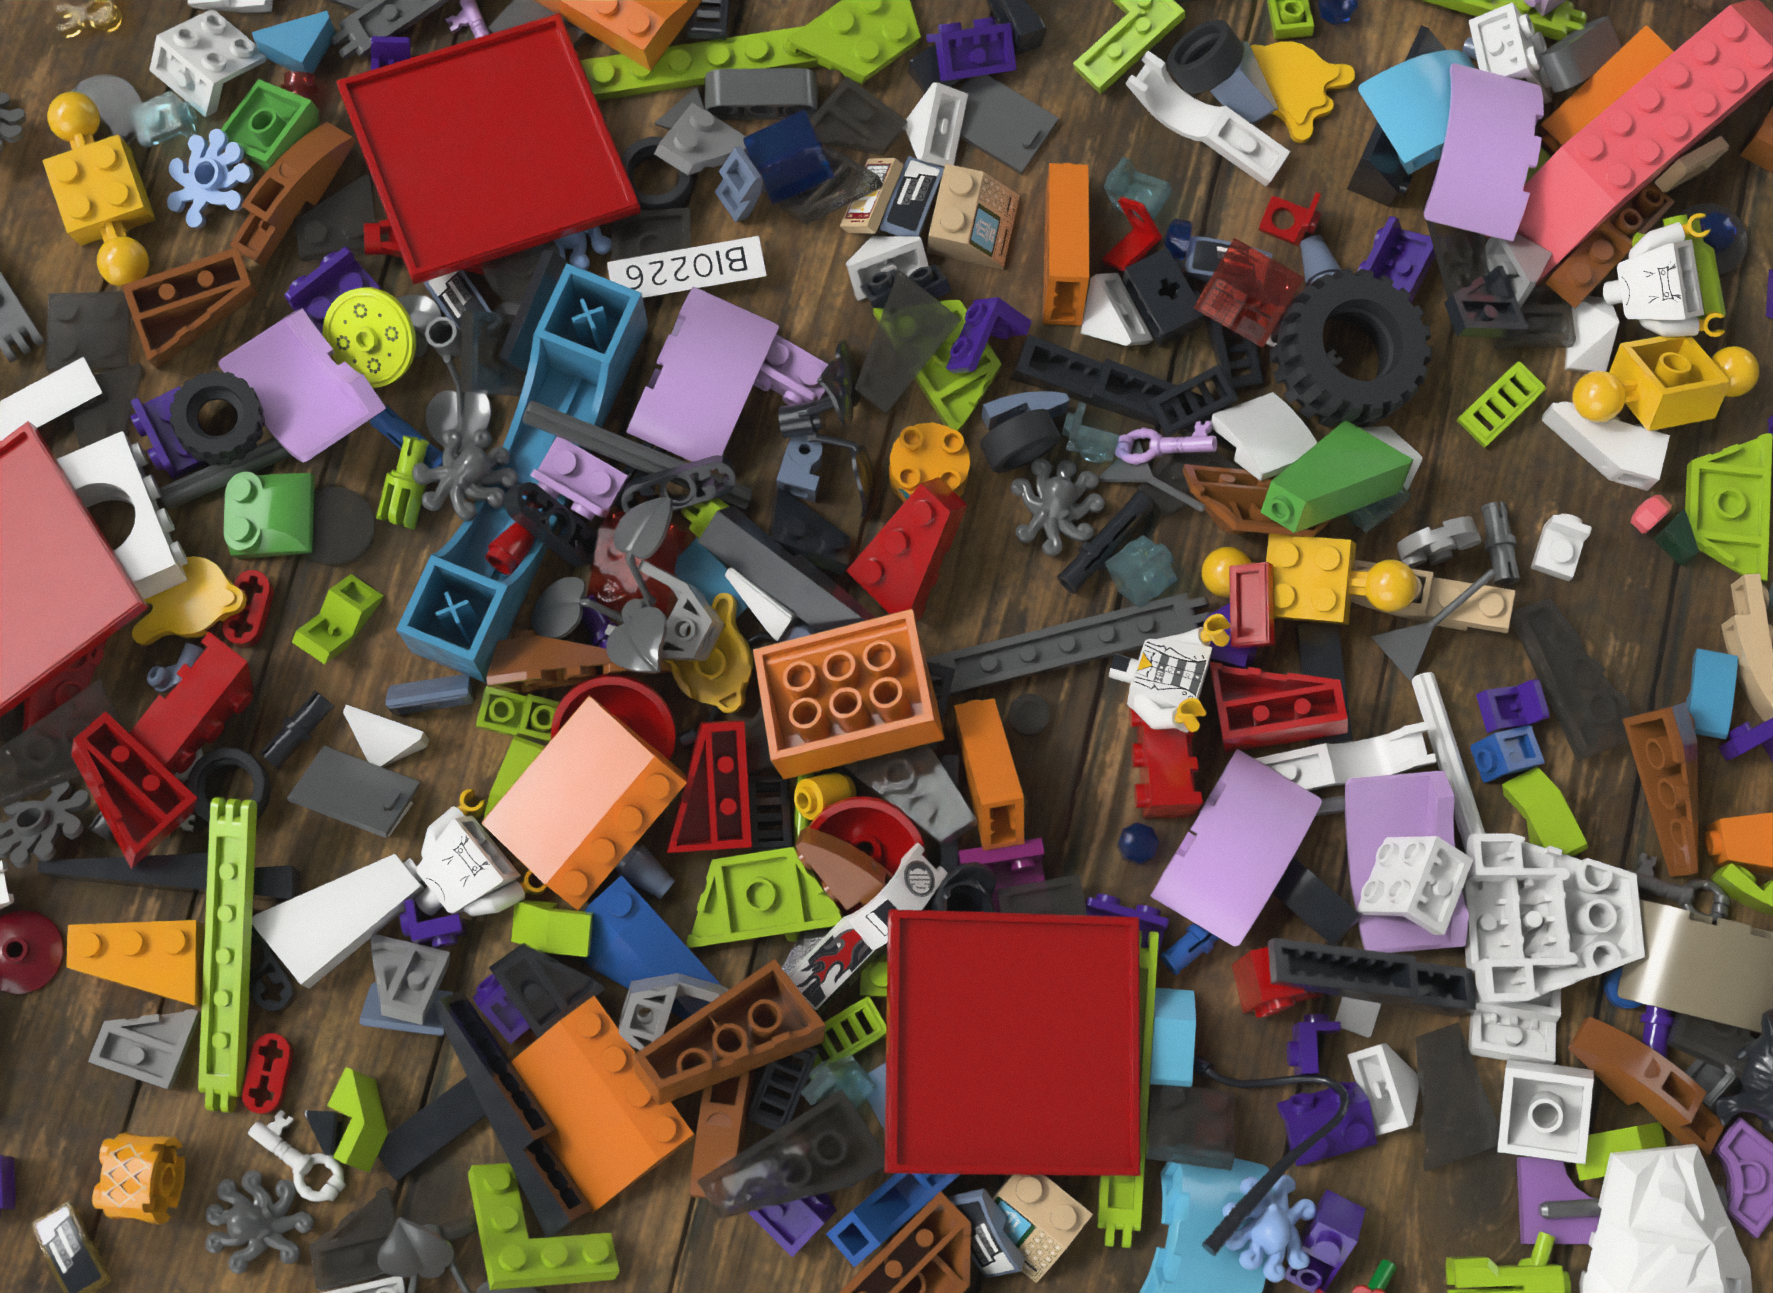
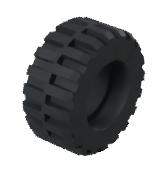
(1387, 320)

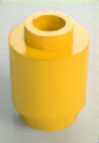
(819, 792)

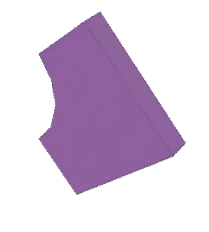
(1749, 1175)
(1547, 1181)

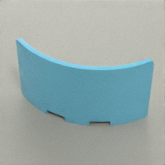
(1414, 105)
(1193, 1210)

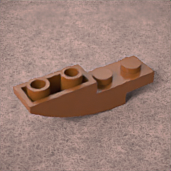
(293, 179)
(1608, 245)
(845, 870)
(1647, 1077)
(720, 1126)

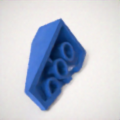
(636, 944)

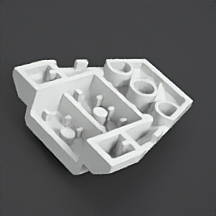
(1544, 918)
(1663, 1228)

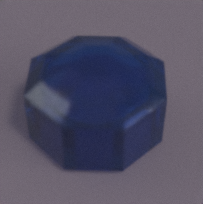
(1337, 10)
(1722, 230)
(1178, 238)
(1137, 843)

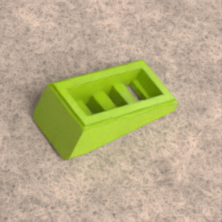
(1519, 386)
(874, 1019)

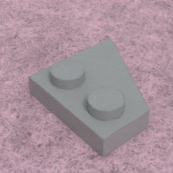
(698, 141)
(407, 977)
(146, 1046)

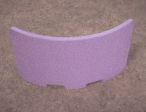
(1486, 153)
(704, 377)
(300, 388)
(1398, 808)
(1239, 848)

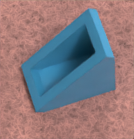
(297, 43)

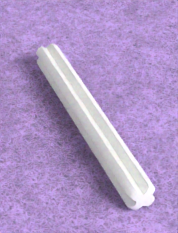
(1447, 754)

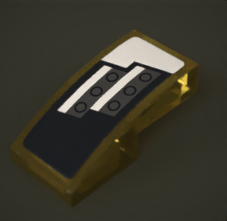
(69, 1251)

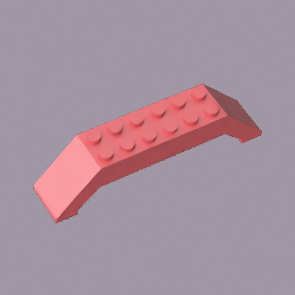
(1648, 129)

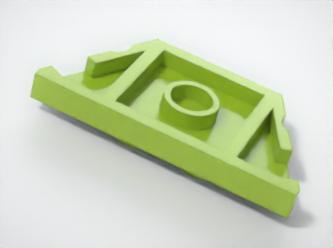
(859, 36)
(949, 393)
(1731, 505)
(760, 898)

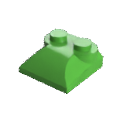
(270, 122)
(269, 514)

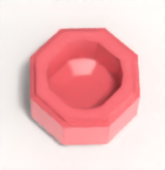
(1650, 513)

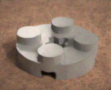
(1438, 543)

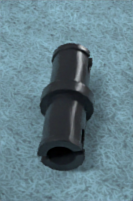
(297, 729)

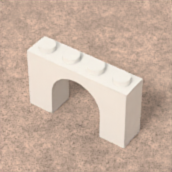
(115, 472)

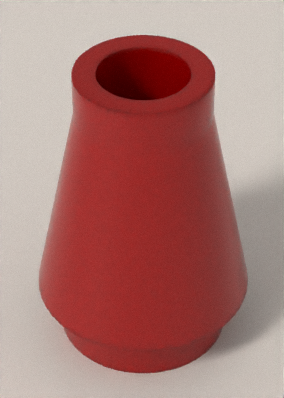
(509, 549)

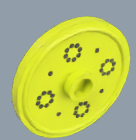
(371, 334)

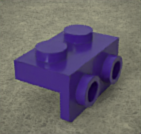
(1400, 256)
(1309, 1112)

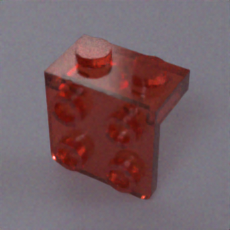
(611, 577)

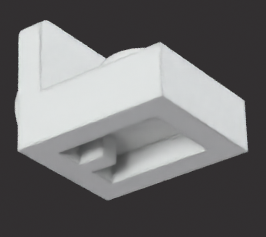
(1560, 546)

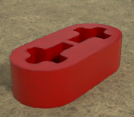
(257, 611)
(258, 1071)

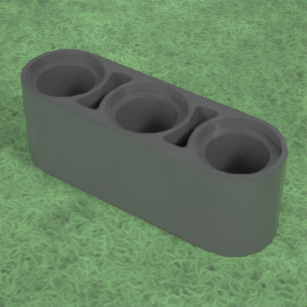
(1580, 54)
(760, 93)

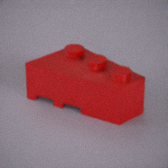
(910, 548)
(196, 707)
(1275, 708)
(1165, 771)
(130, 788)
(716, 797)
(1256, 990)

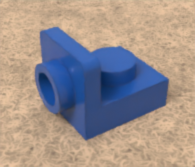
(1506, 753)

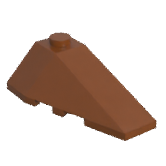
(544, 663)
(1668, 769)

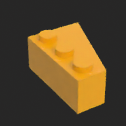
(145, 956)

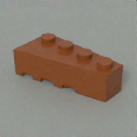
(731, 1035)

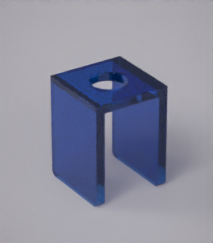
(789, 156)

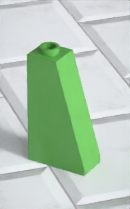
(1335, 478)

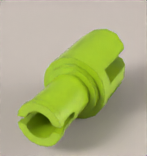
(401, 494)

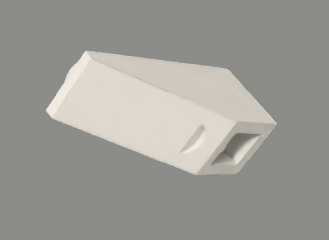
(1613, 447)

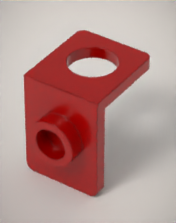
(1304, 219)
(1136, 242)

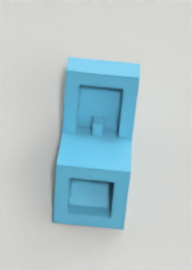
(1173, 1037)

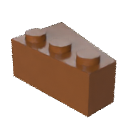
(187, 302)

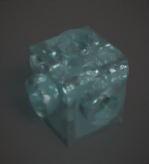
(1142, 570)

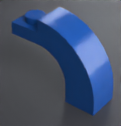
(885, 1212)

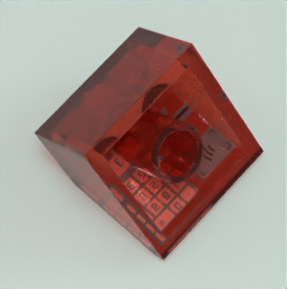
(1248, 292)

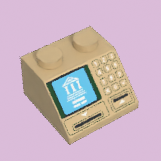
(972, 218)
(1039, 1220)

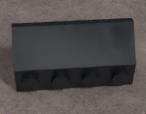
(1379, 170)

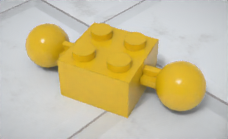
(98, 189)
(1666, 382)
(1317, 578)

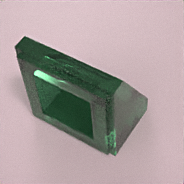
(1678, 539)

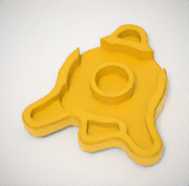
(1300, 84)
(192, 605)
(728, 668)

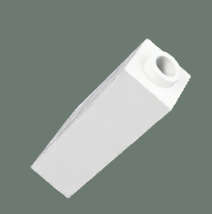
(337, 918)

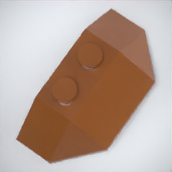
(1236, 499)
(923, 1257)

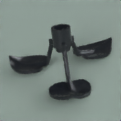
(809, 417)

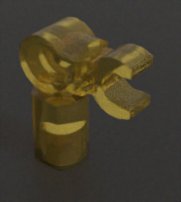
(90, 15)

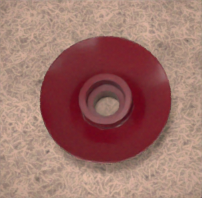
(40, 956)

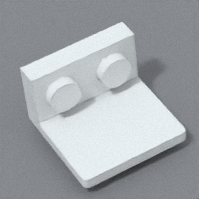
(1510, 47)
(201, 57)
(1416, 881)

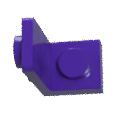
(982, 319)

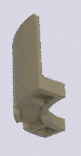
(1701, 967)

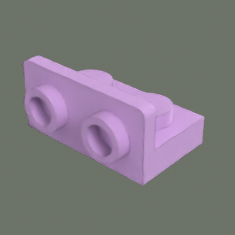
(791, 373)
(581, 478)

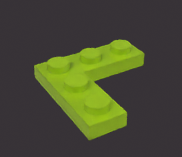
(1128, 40)
(521, 1262)

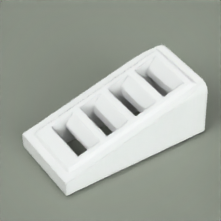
(768, 611)

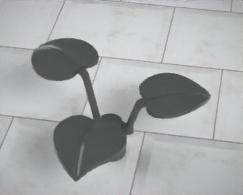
(448, 408)
(641, 636)
(425, 1252)

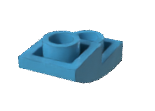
(706, 573)
(1712, 692)

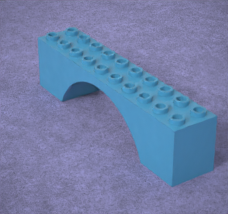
(575, 368)

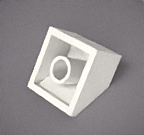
(1546, 1111)

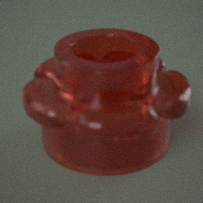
(300, 83)

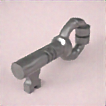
(1682, 894)

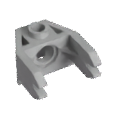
(690, 611)
(658, 995)

